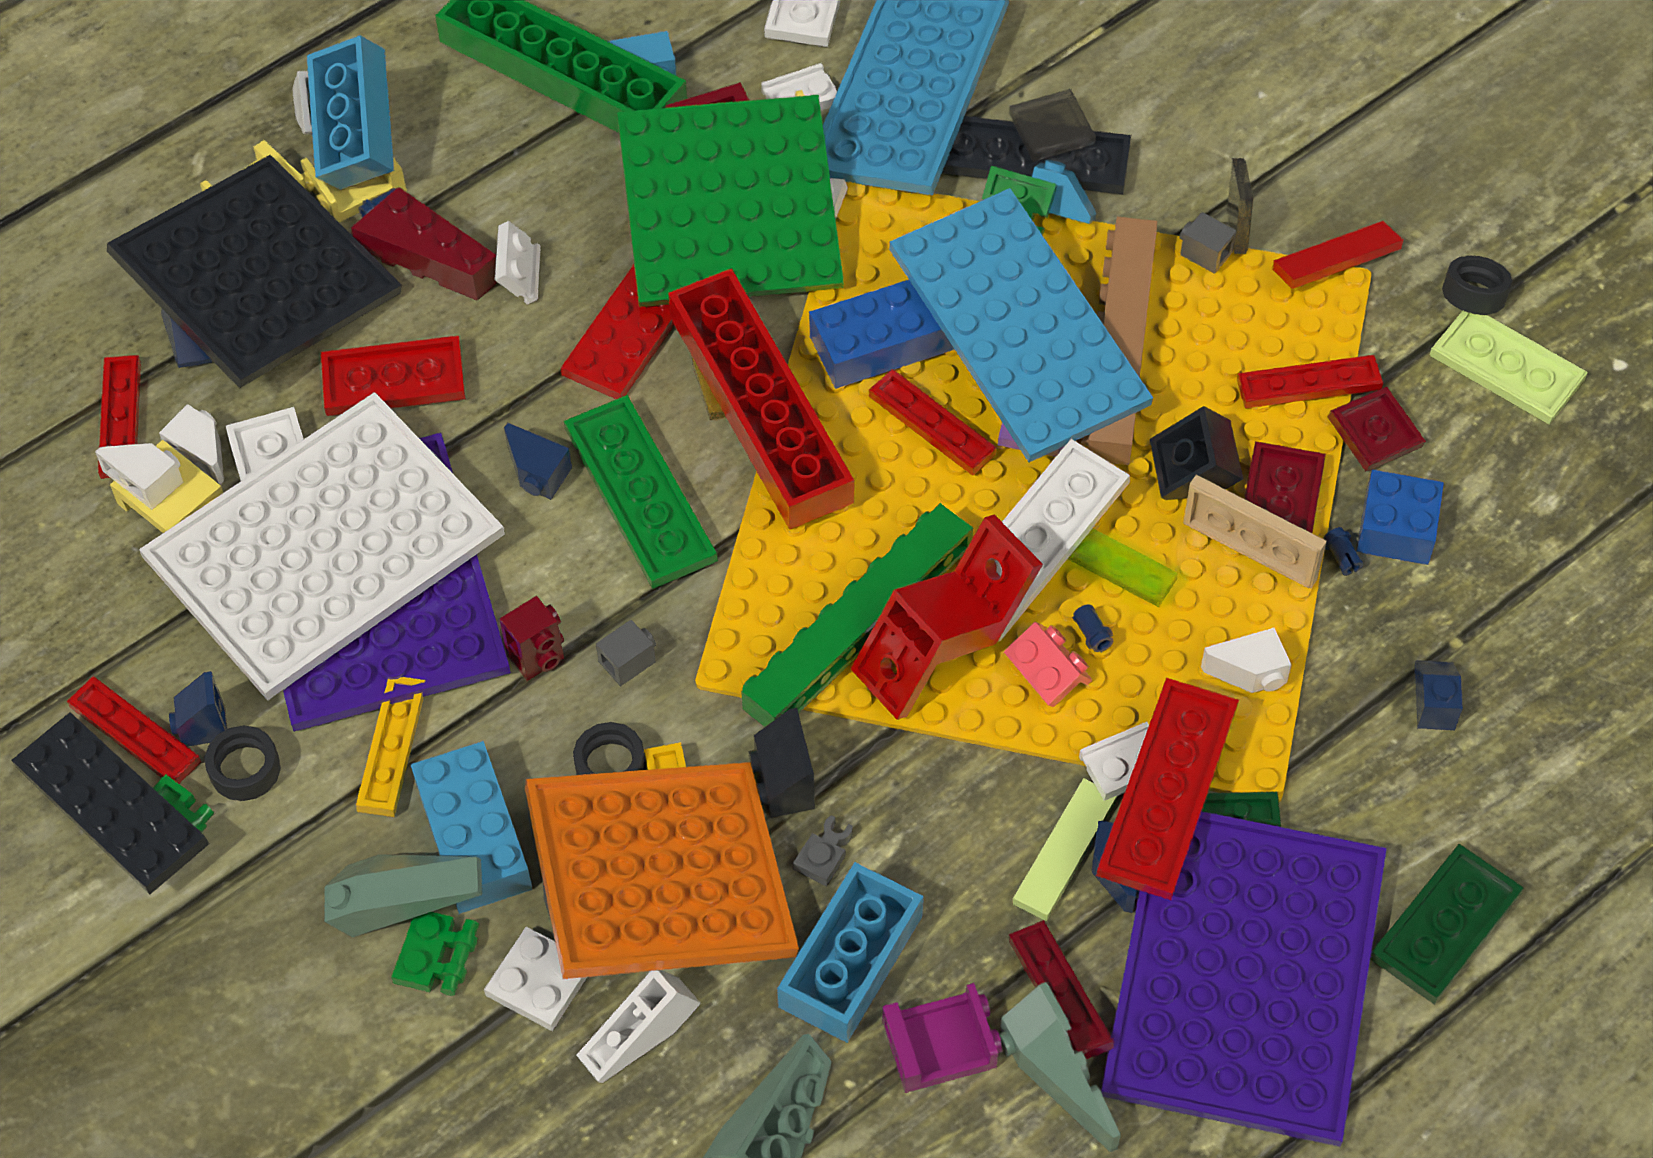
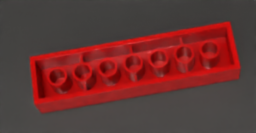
(761, 399)

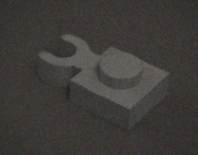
(823, 855)

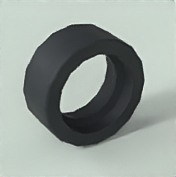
(1473, 298)
(606, 734)
(238, 738)

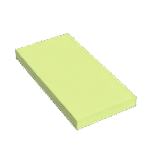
(1509, 364)

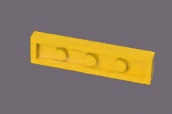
(389, 753)

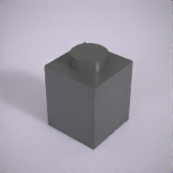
(1207, 242)
(626, 652)

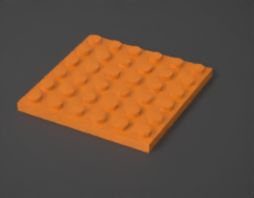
(659, 870)

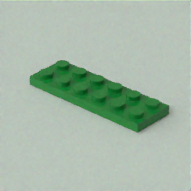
(640, 491)

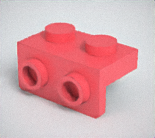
(1047, 663)

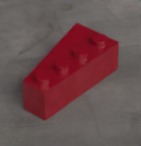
(422, 241)

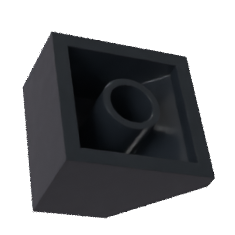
(1195, 446)
(784, 766)

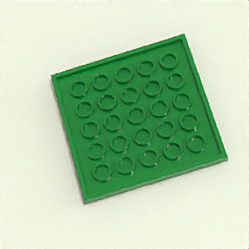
(728, 192)

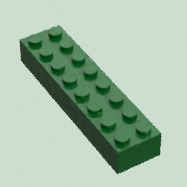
(557, 58)

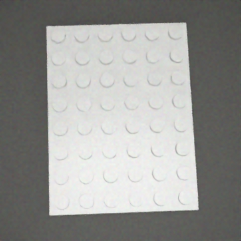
(321, 544)

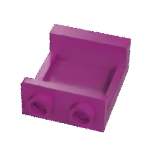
(941, 1039)

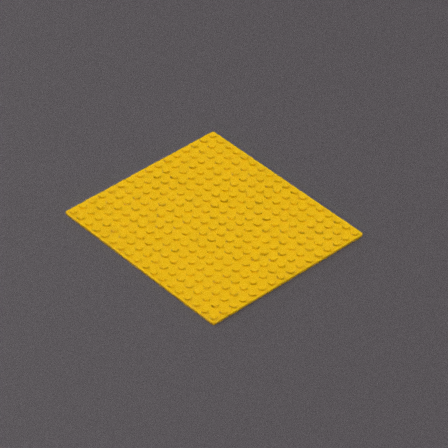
(1195, 344)

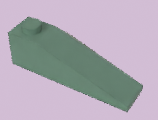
(398, 888)
(1041, 1047)
(780, 1110)

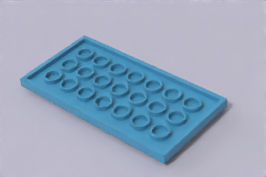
(909, 91)
(1020, 324)

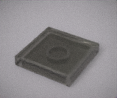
(1052, 124)
(1240, 204)

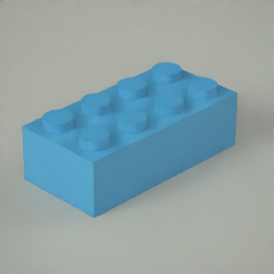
(350, 112)
(472, 820)
(850, 952)

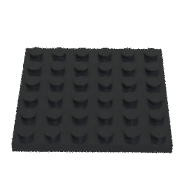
(254, 270)

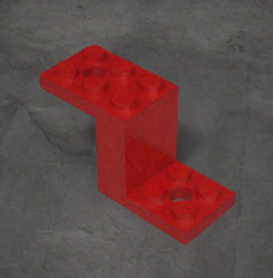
(946, 616)

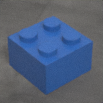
(1400, 517)

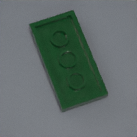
(1446, 923)

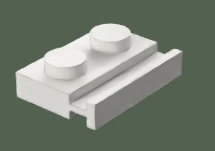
(809, 80)
(517, 262)
(1113, 760)

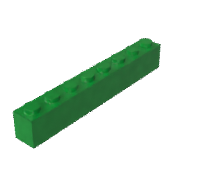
(843, 627)

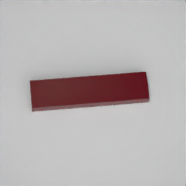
(1046, 963)

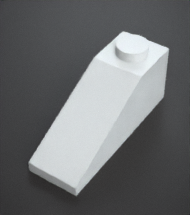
(639, 1024)

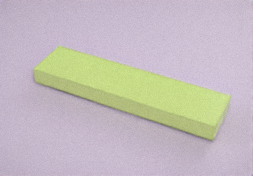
(1063, 851)

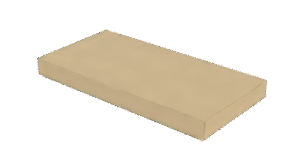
(1254, 532)

